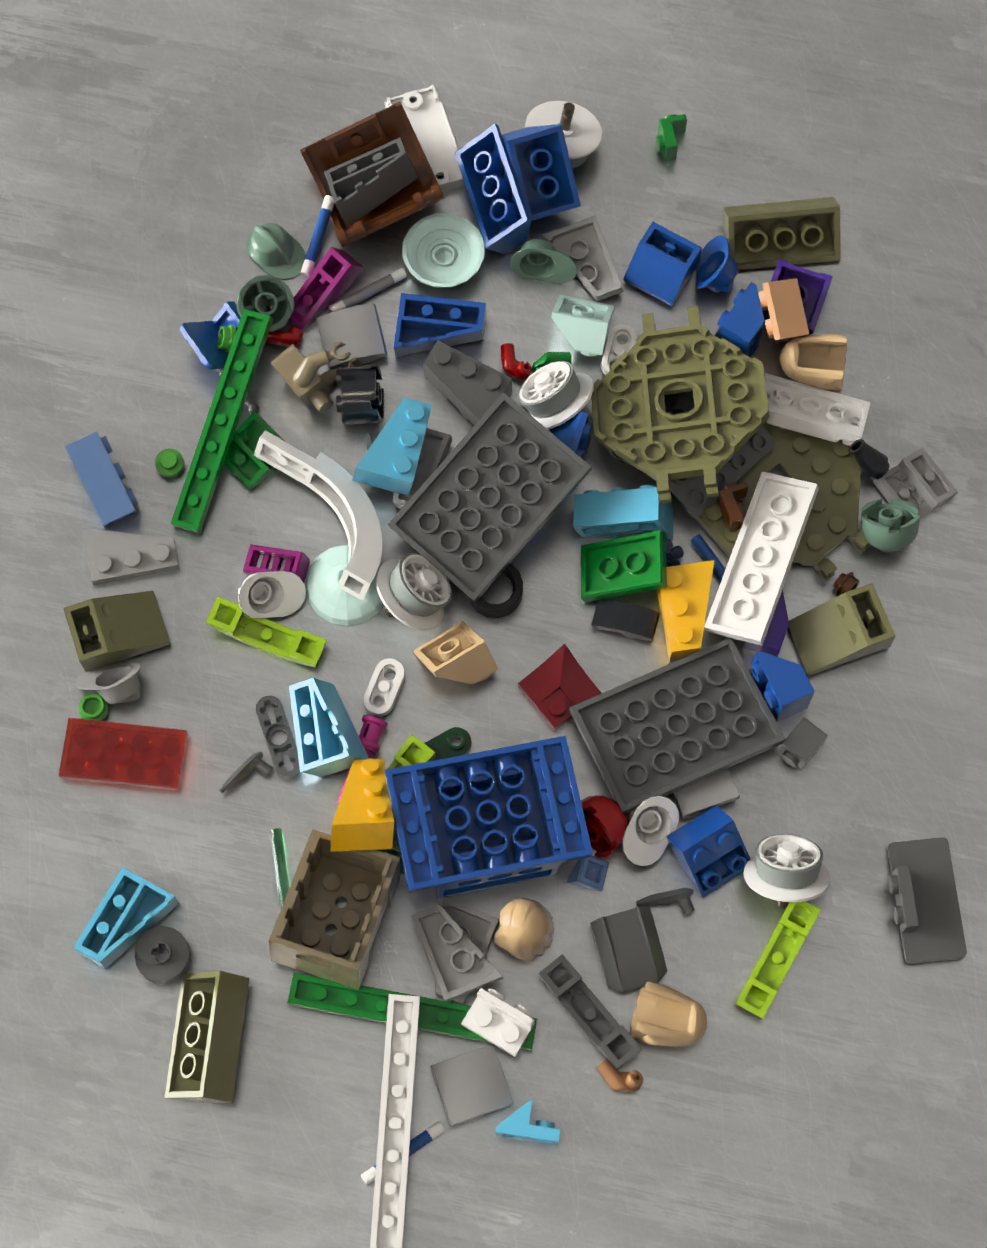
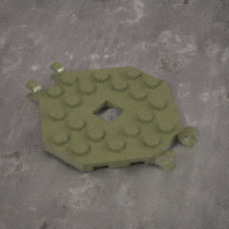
(726, 412)
(834, 509)

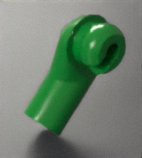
(550, 357)

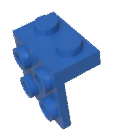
(204, 336)

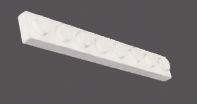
(395, 1122)

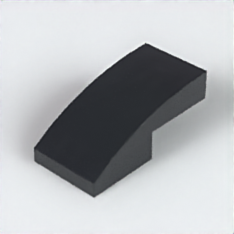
(625, 618)

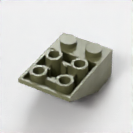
(115, 628)
(841, 630)

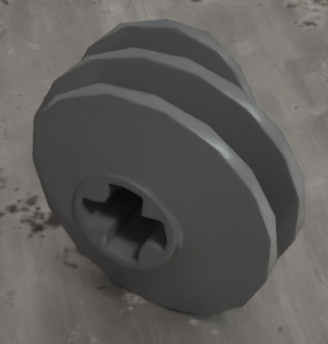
(152, 943)

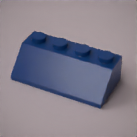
(494, 191)

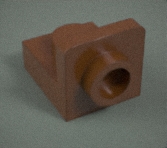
(731, 508)

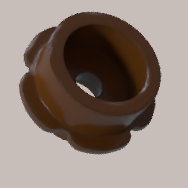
(845, 583)

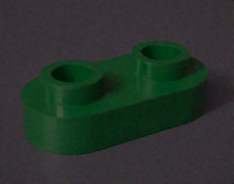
(442, 743)

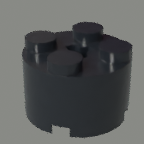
(360, 395)

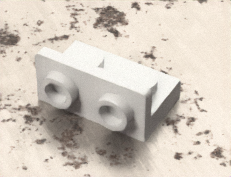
(498, 1021)

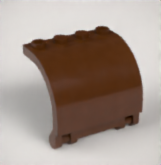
(362, 138)

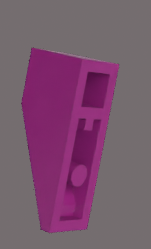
(324, 286)

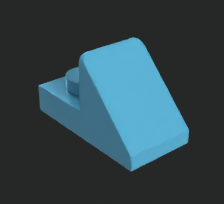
(518, 1127)

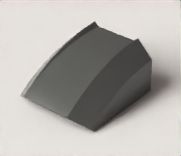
(629, 949)

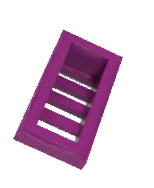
(295, 562)

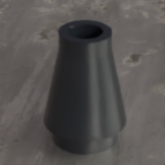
(871, 461)

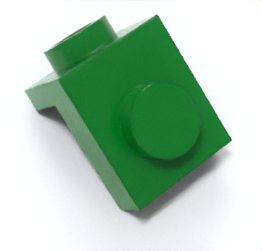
(666, 139)

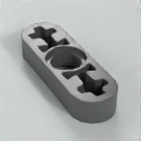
(279, 715)

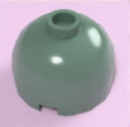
(266, 296)
(890, 525)

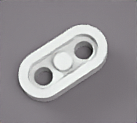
(613, 349)
(382, 688)

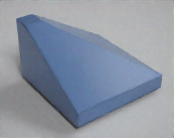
(589, 873)

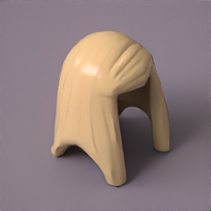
(816, 360)
(524, 929)
(667, 1017)

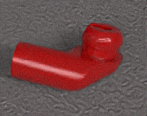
(288, 338)
(512, 366)

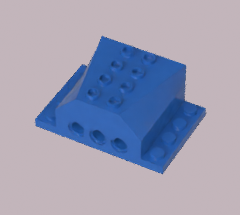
(488, 817)

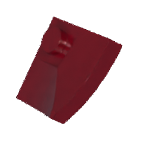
(557, 687)

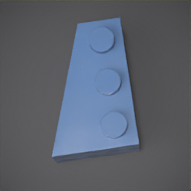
(102, 478)

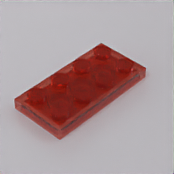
(123, 754)

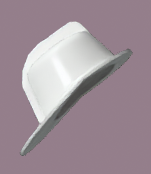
(271, 594)
(647, 830)

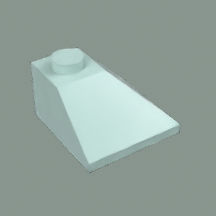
(583, 323)

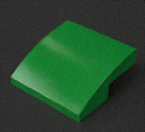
(242, 449)

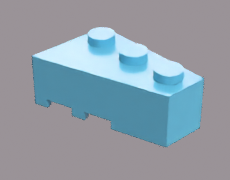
(622, 511)
(122, 916)

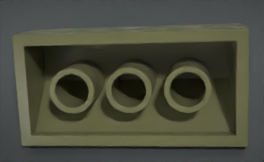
(784, 230)
(207, 1037)

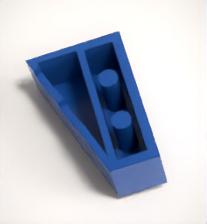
(429, 319)

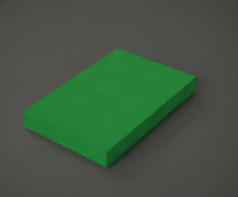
(623, 566)

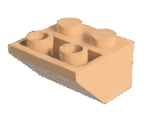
(785, 310)

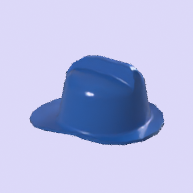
(716, 266)

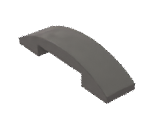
(589, 1012)

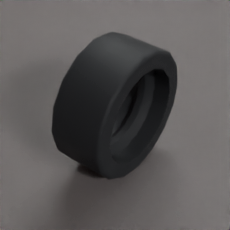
(507, 607)

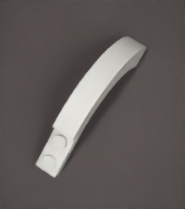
(344, 497)

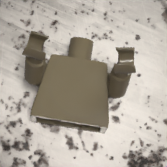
(303, 375)

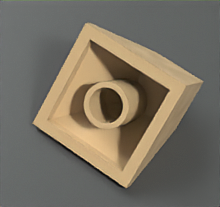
(458, 655)

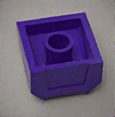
(812, 288)

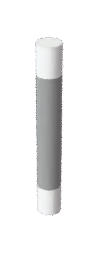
(369, 290)

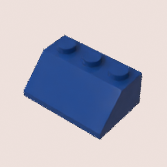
(542, 169)

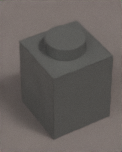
(802, 744)

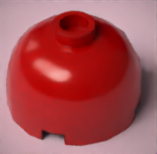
(604, 824)

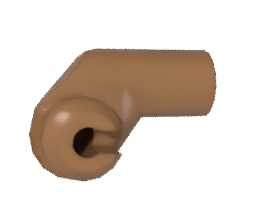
(620, 1080)

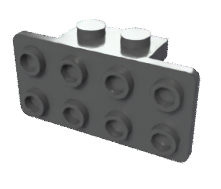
(692, 490)
(926, 900)

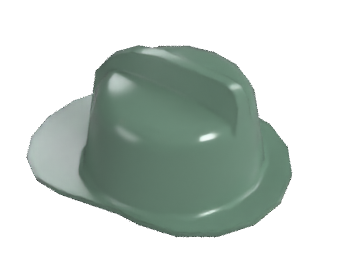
(276, 251)
(543, 262)

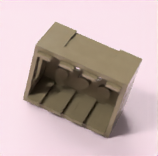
(360, 877)

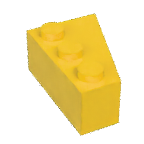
(685, 607)
(364, 811)

